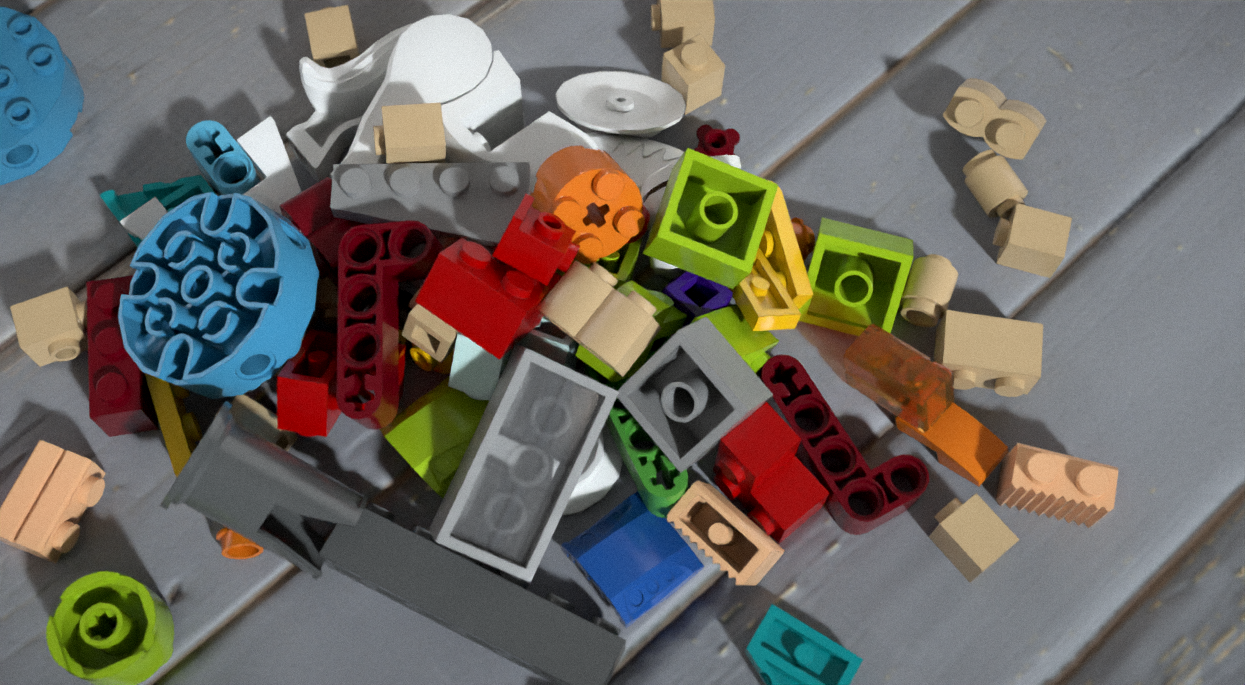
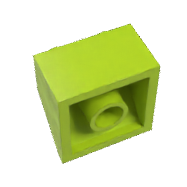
(856, 277)

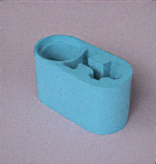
(231, 165)

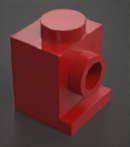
(536, 243)

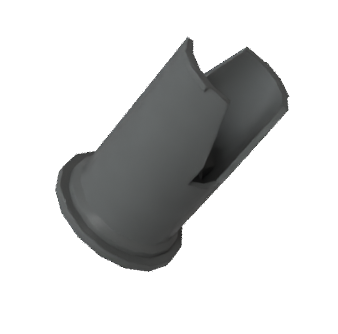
(263, 492)

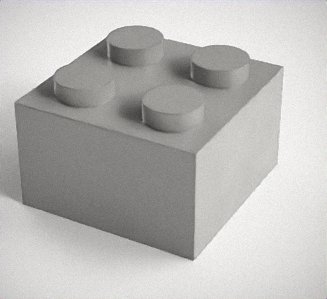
(693, 393)

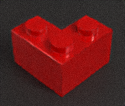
(483, 297)
(309, 385)
(764, 474)

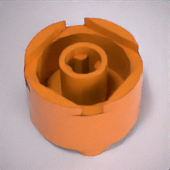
(590, 197)

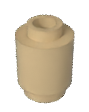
(994, 184)
(928, 290)

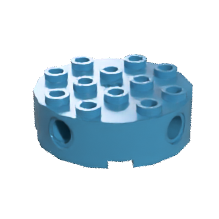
(36, 96)
(219, 295)

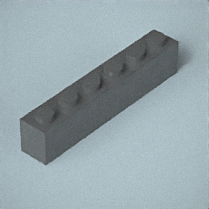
(474, 601)

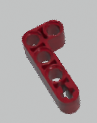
(380, 322)
(831, 440)

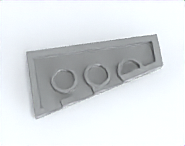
(448, 198)

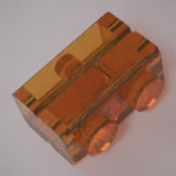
(899, 377)

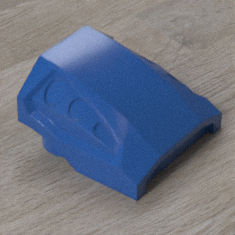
(633, 558)

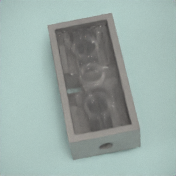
(522, 463)

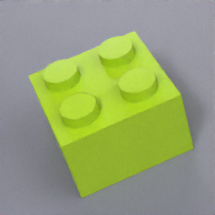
(711, 219)

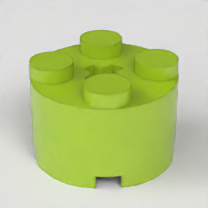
(87, 617)

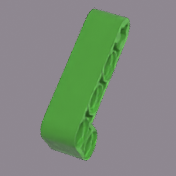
(643, 463)

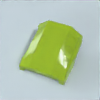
(436, 433)

